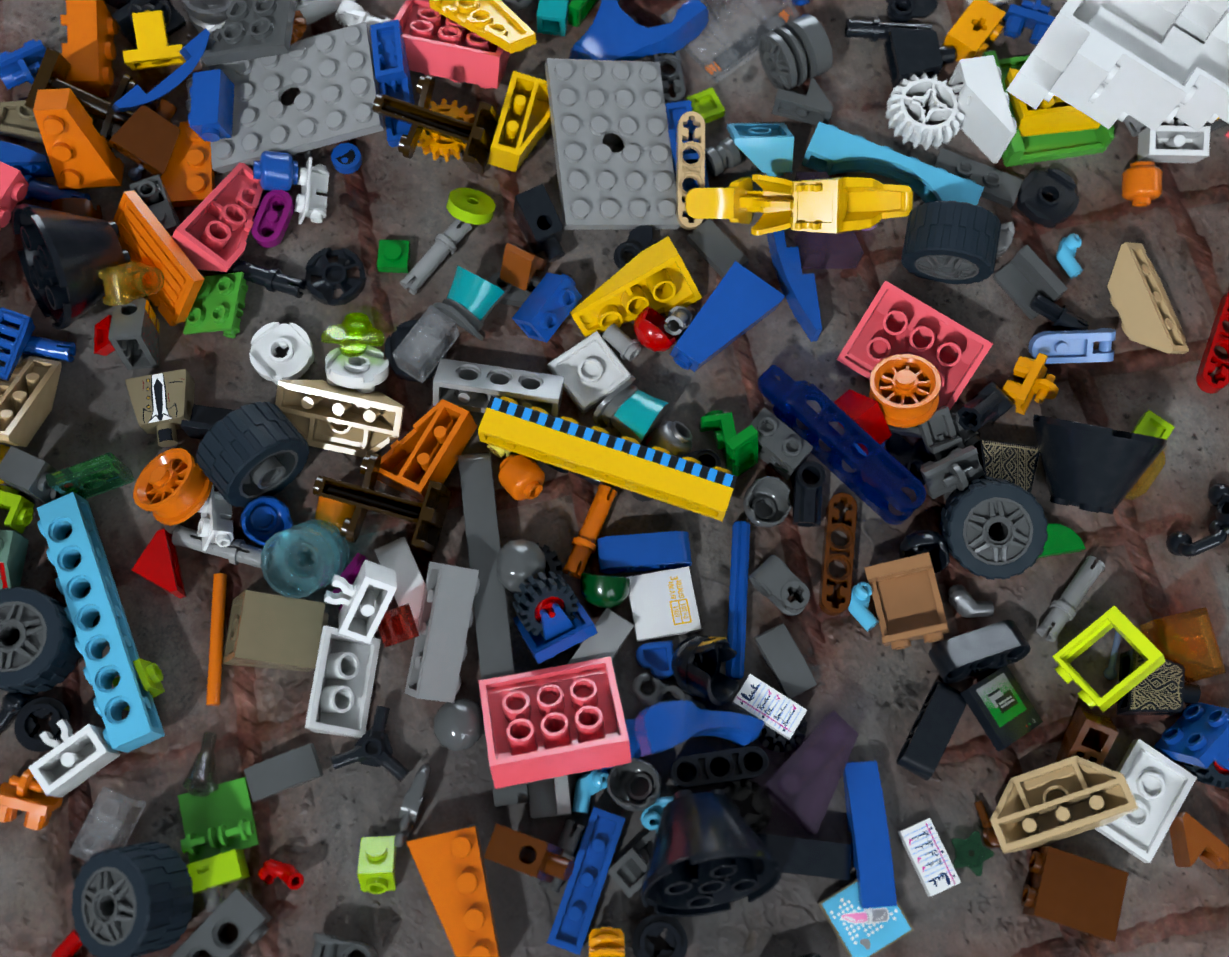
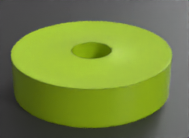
(471, 206)

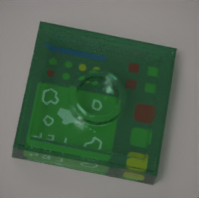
(91, 476)

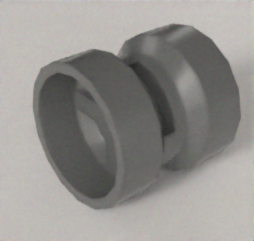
(721, 157)

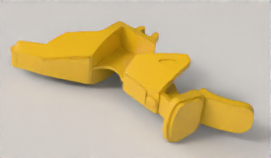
(802, 205)

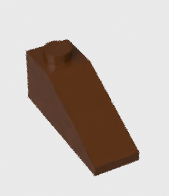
(1088, 736)

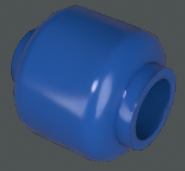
(276, 171)

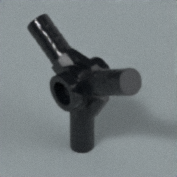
(373, 748)

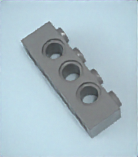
(473, 385)

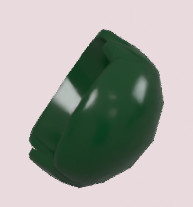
(604, 590)

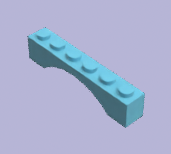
(840, 152)

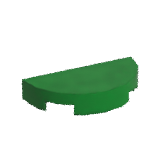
(1061, 541)

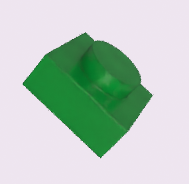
(393, 256)

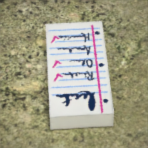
(770, 706)
(929, 857)

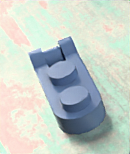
(1074, 345)

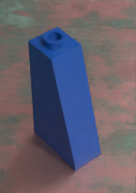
(729, 312)

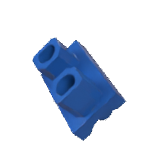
(1028, 15)
(21, 64)

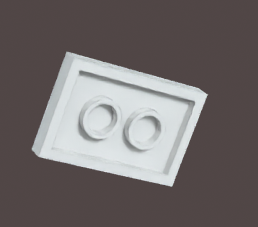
(1159, 793)

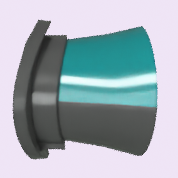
(470, 301)
(631, 411)

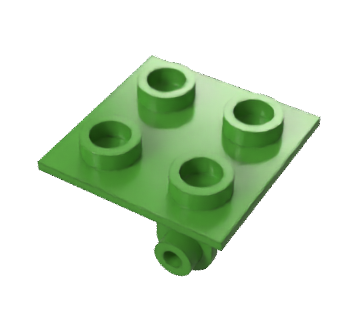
(218, 305)
(218, 821)

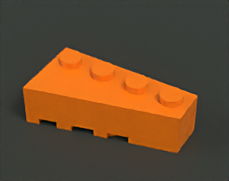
(459, 889)

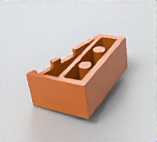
(89, 45)
(73, 144)
(427, 450)

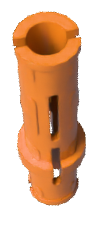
(585, 542)

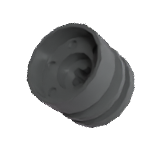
(795, 52)

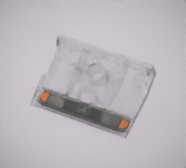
(733, 32)

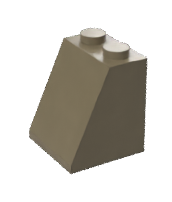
(274, 632)

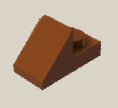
(519, 266)
(1192, 839)

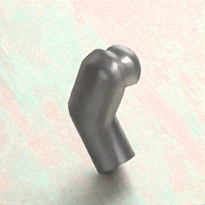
(966, 605)

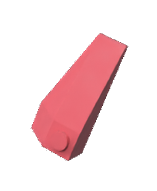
(220, 225)

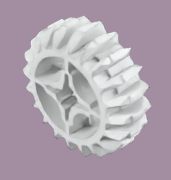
(907, 111)

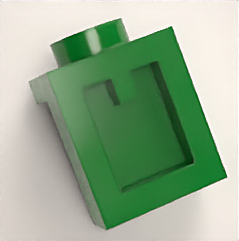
(723, 423)

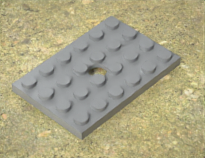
(332, 105)
(604, 186)

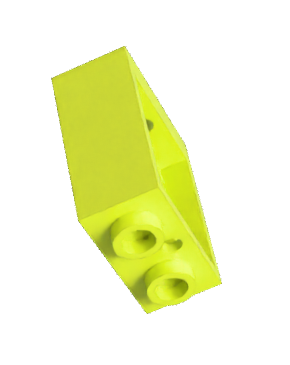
(1111, 619)

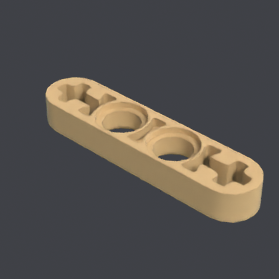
(685, 170)

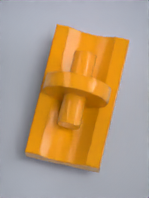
(1033, 372)

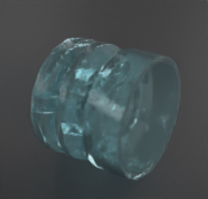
(304, 558)

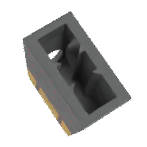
(135, 334)

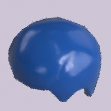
(264, 518)

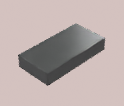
(716, 247)

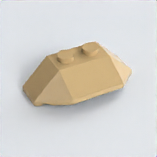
(1144, 302)
(27, 399)
(340, 416)
(1059, 803)

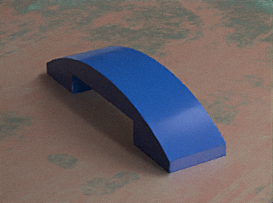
(136, 96)

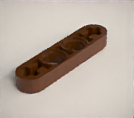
(842, 554)

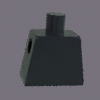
(916, 53)
(539, 222)

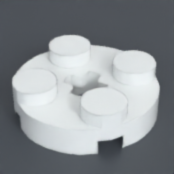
(263, 351)
(357, 372)

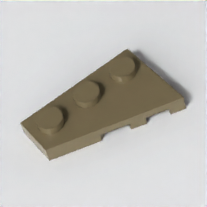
(19, 121)

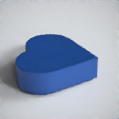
(657, 658)

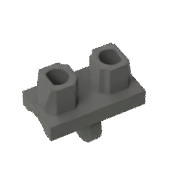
(952, 471)

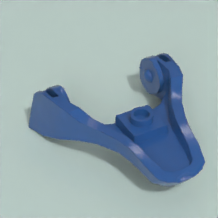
(620, 38)
(674, 722)

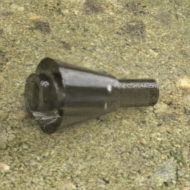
(203, 773)

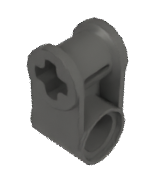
(778, 583)
(336, 946)

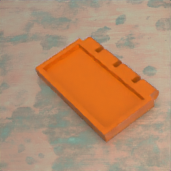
(152, 245)

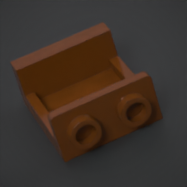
(1074, 892)

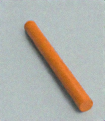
(216, 639)

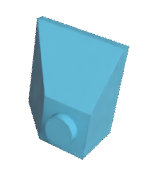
(766, 145)

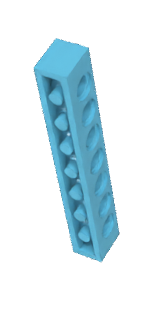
(84, 542)

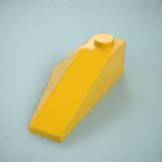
(650, 279)

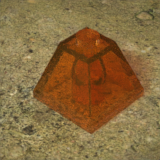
(1189, 641)

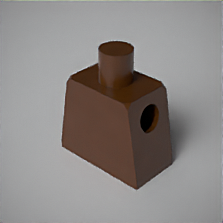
(148, 137)
(528, 855)

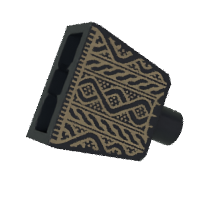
(1008, 461)
(1157, 694)

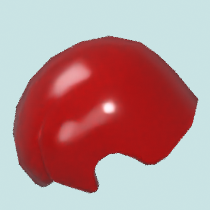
(651, 331)

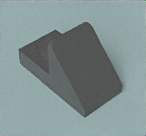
(803, 108)

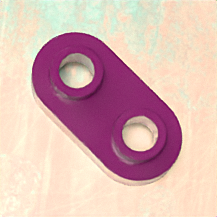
(272, 221)

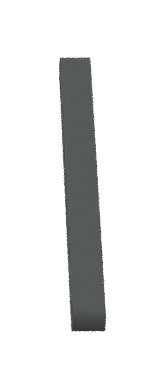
(491, 600)

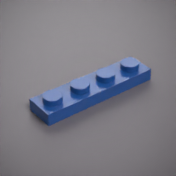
(586, 881)

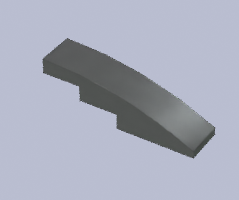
(941, 437)

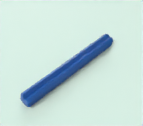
(738, 597)

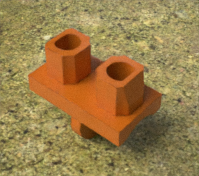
(27, 795)

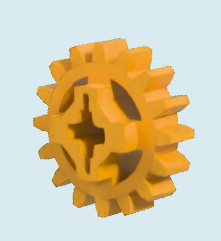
(442, 145)

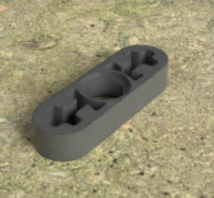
(675, 78)

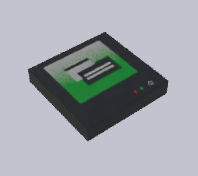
(1001, 708)

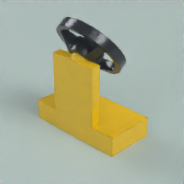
(151, 38)

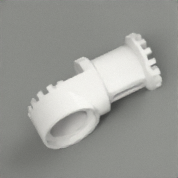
(352, 13)

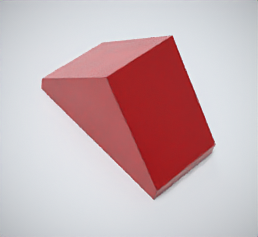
(866, 414)
(161, 564)

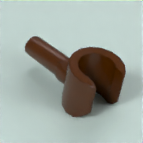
(988, 835)

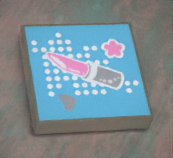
(860, 929)

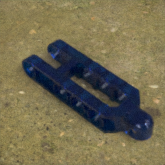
(876, 477)

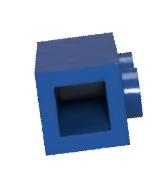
(211, 105)
(547, 306)

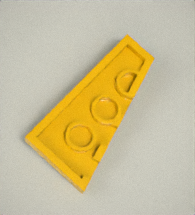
(489, 20)

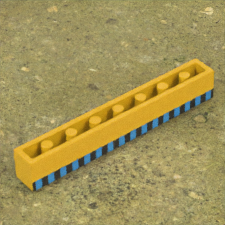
(607, 457)

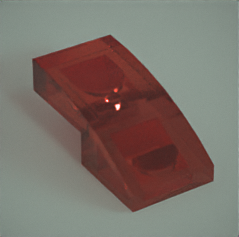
(397, 626)

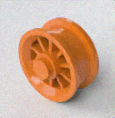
(905, 389)
(172, 487)

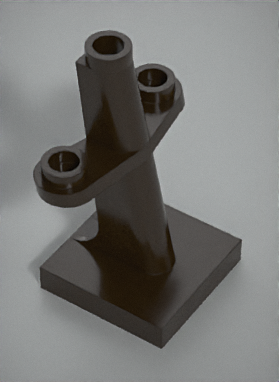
(53, 75)
(476, 135)
(427, 515)

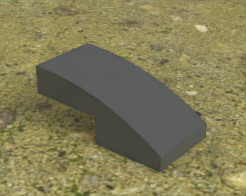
(785, 660)
(283, 772)
(631, 867)

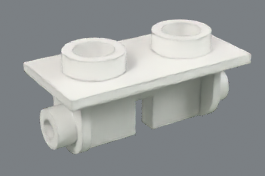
(308, 202)
(211, 526)

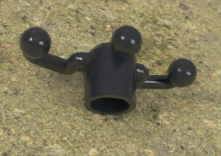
(1181, 543)

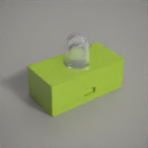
(214, 872)

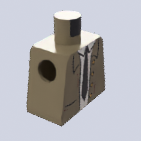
(162, 403)

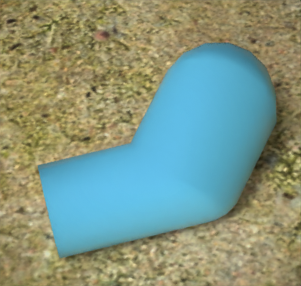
(1066, 255)
(859, 605)
(586, 787)

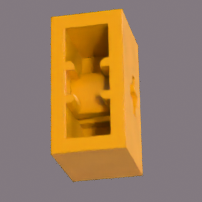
(975, 29)

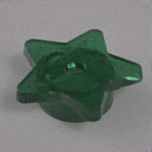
(962, 857)

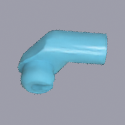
(651, 815)

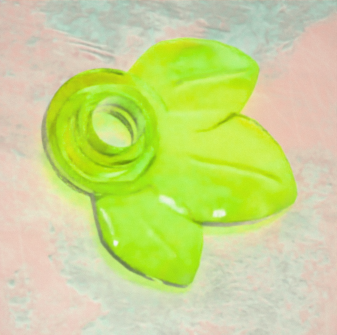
(353, 335)

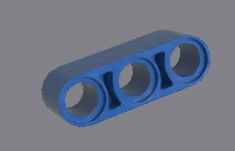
(644, 552)

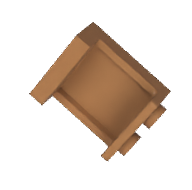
(907, 601)

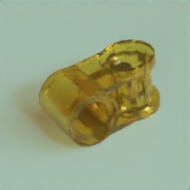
(130, 282)

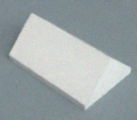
(342, 685)

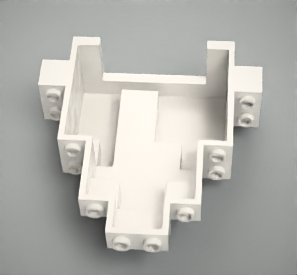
(1133, 61)

